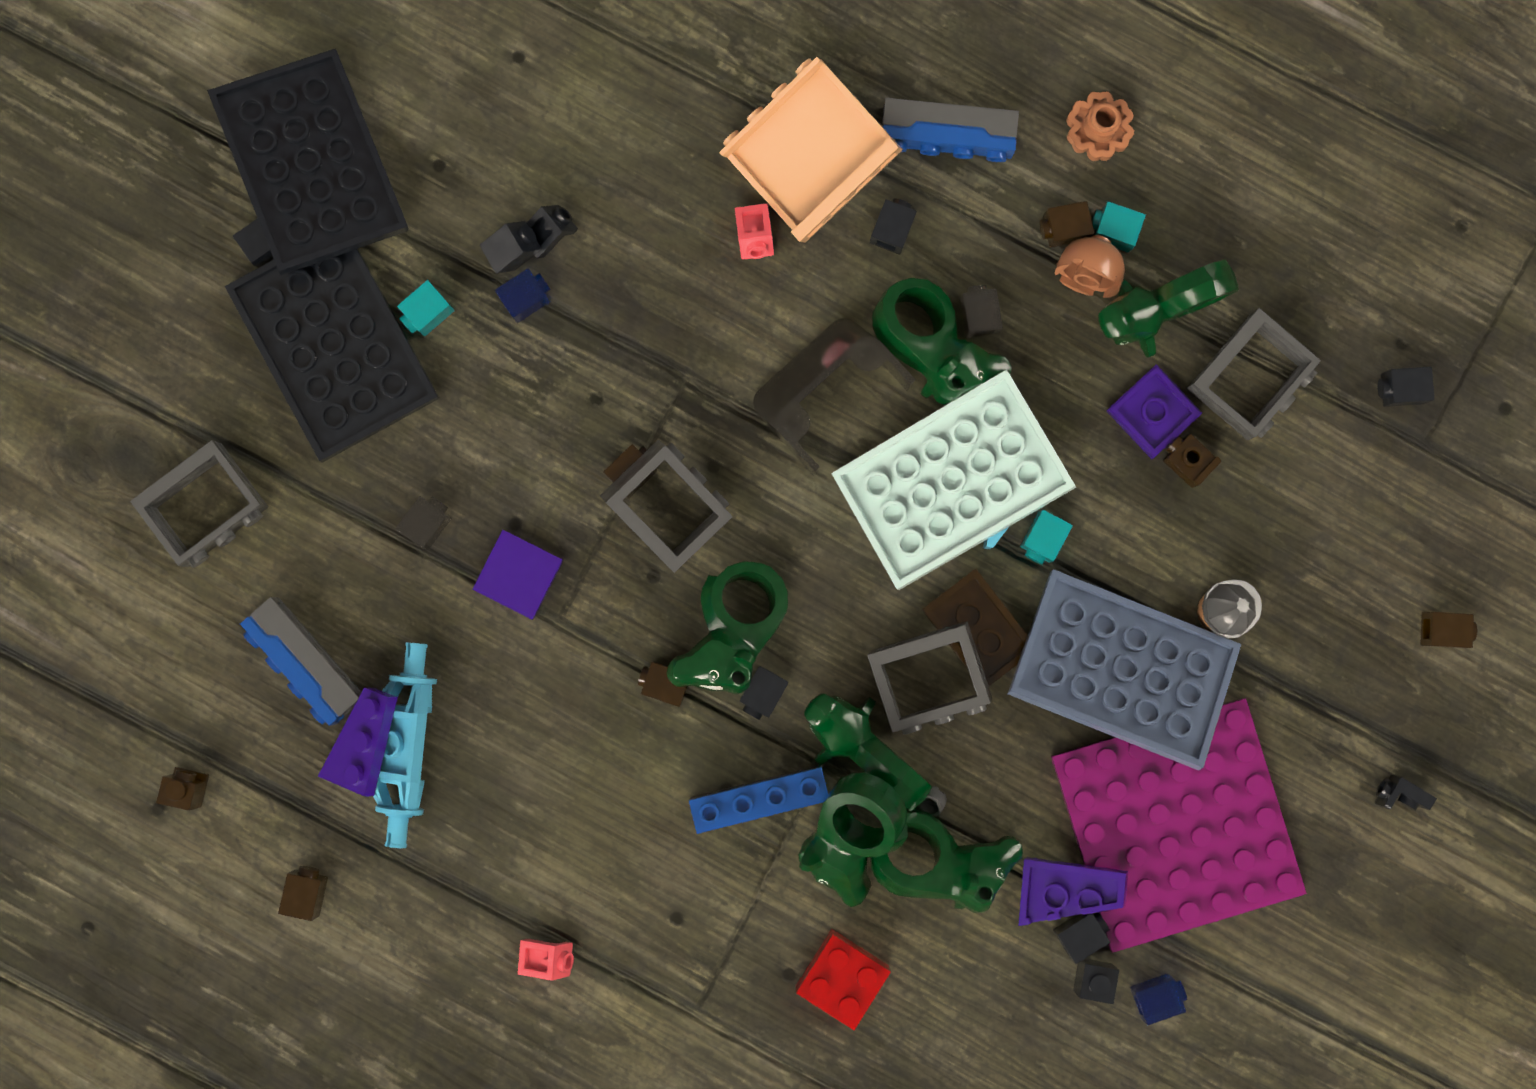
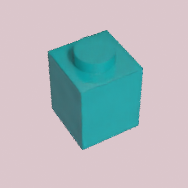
(1118, 225)
(424, 309)
(1045, 537)

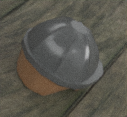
(1230, 608)

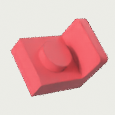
(754, 231)
(545, 959)

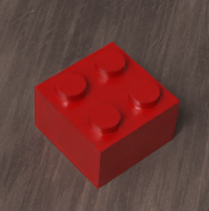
(842, 979)

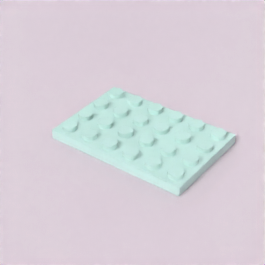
(953, 480)

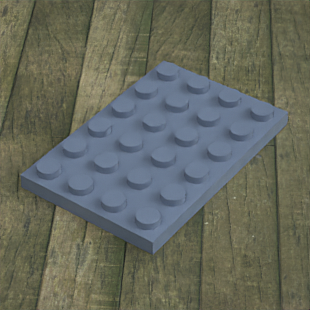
(1125, 669)

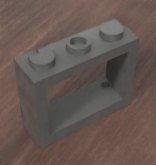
(1282, 399)
(637, 473)
(177, 479)
(942, 713)

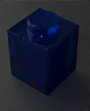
(524, 294)
(1159, 998)

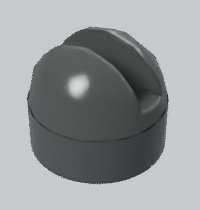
(938, 804)

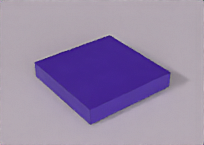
(1154, 411)
(517, 574)

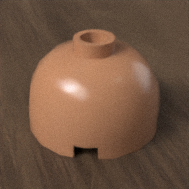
(1092, 266)

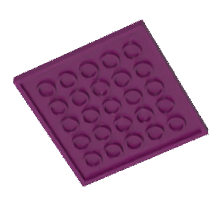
(1188, 837)

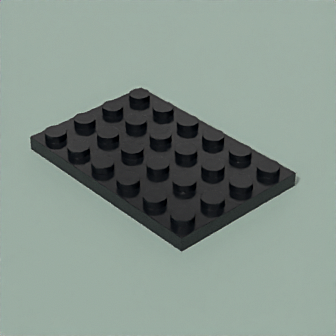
(308, 161)
(333, 349)

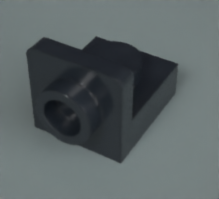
(550, 226)
(1408, 793)

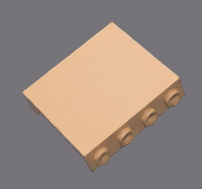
(810, 148)

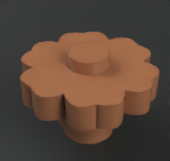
(1100, 126)

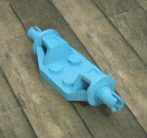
(405, 747)

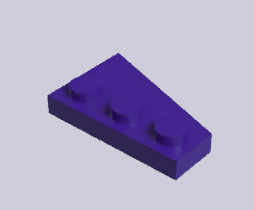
(361, 744)
(1068, 889)

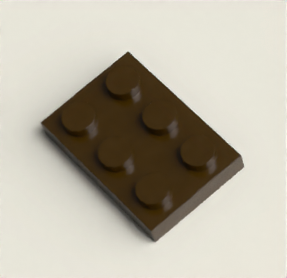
(992, 626)

